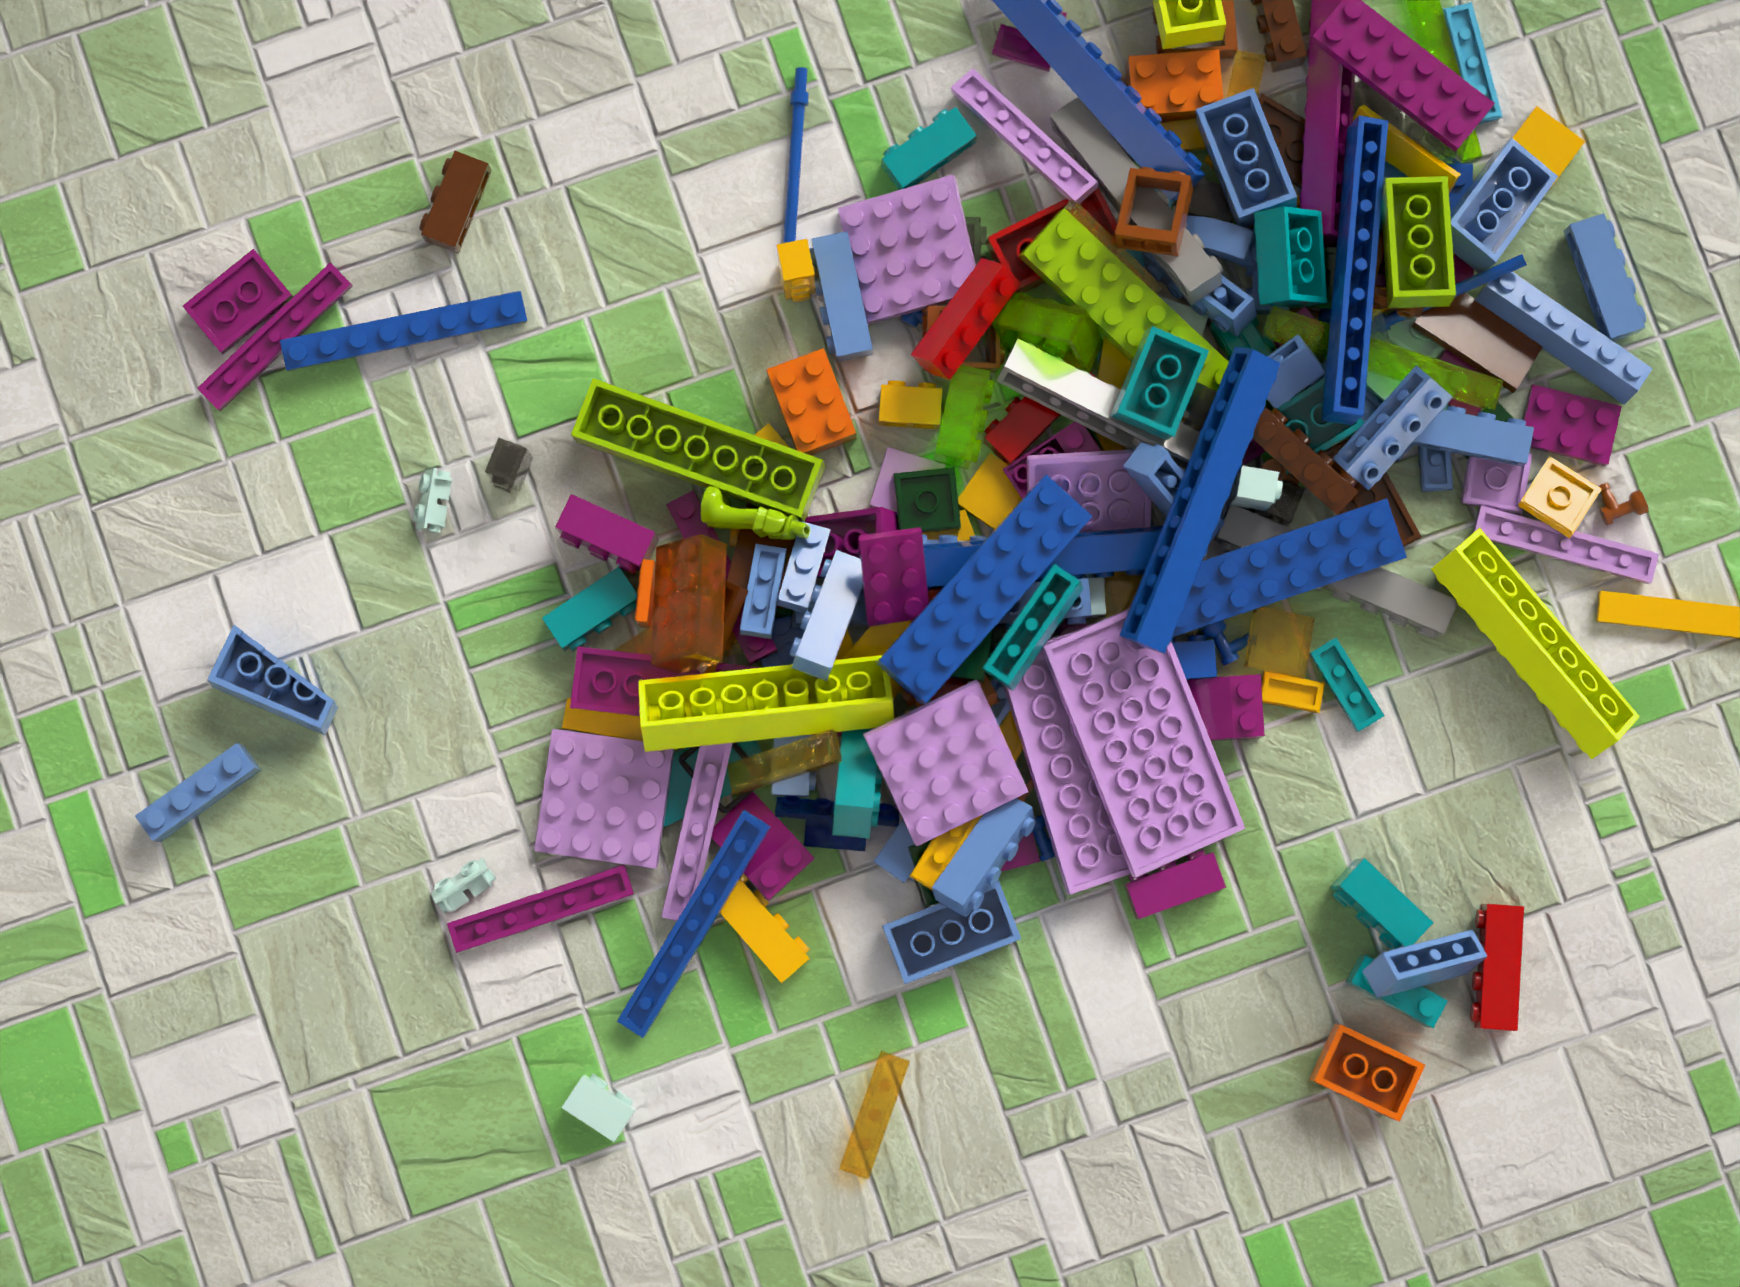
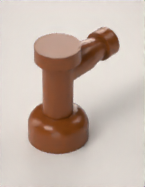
(1274, 465)
(1611, 511)

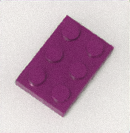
(237, 301)
(1571, 424)
(893, 575)

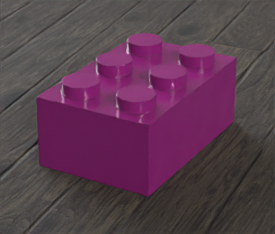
(605, 534)

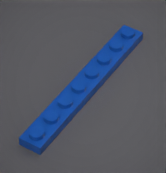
(403, 330)
(694, 923)

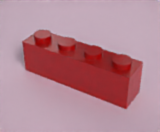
(965, 318)
(1019, 428)
(1500, 972)

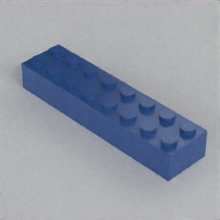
(1291, 564)
(984, 589)

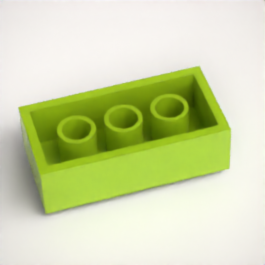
(1417, 242)

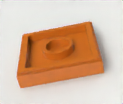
(645, 595)

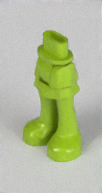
(719, 514)

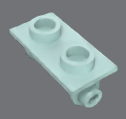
(428, 511)
(470, 877)

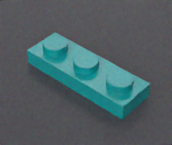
(1346, 684)

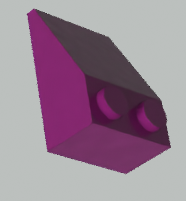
(849, 525)
(1230, 706)
(779, 855)

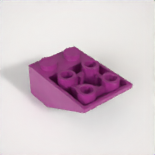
(1071, 439)

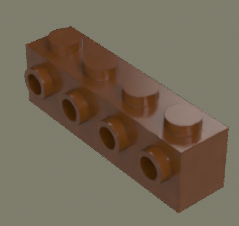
(1281, 33)
(1303, 462)

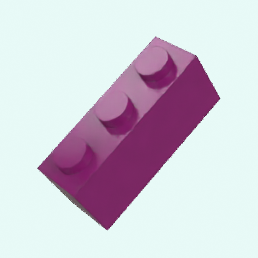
(1174, 884)

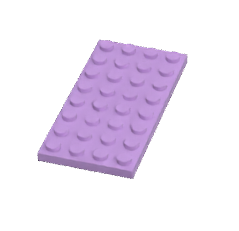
(1142, 744)
(1063, 783)

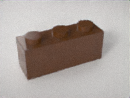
(455, 201)

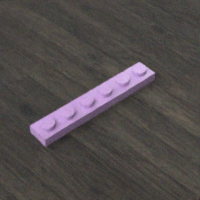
(1024, 137)
(1579, 549)
(696, 827)

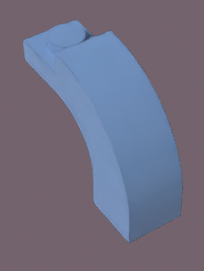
(1225, 240)

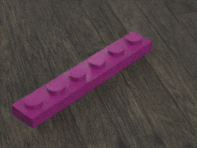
(265, 344)
(687, 516)
(540, 908)

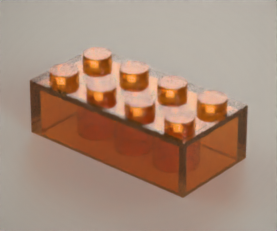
(689, 604)

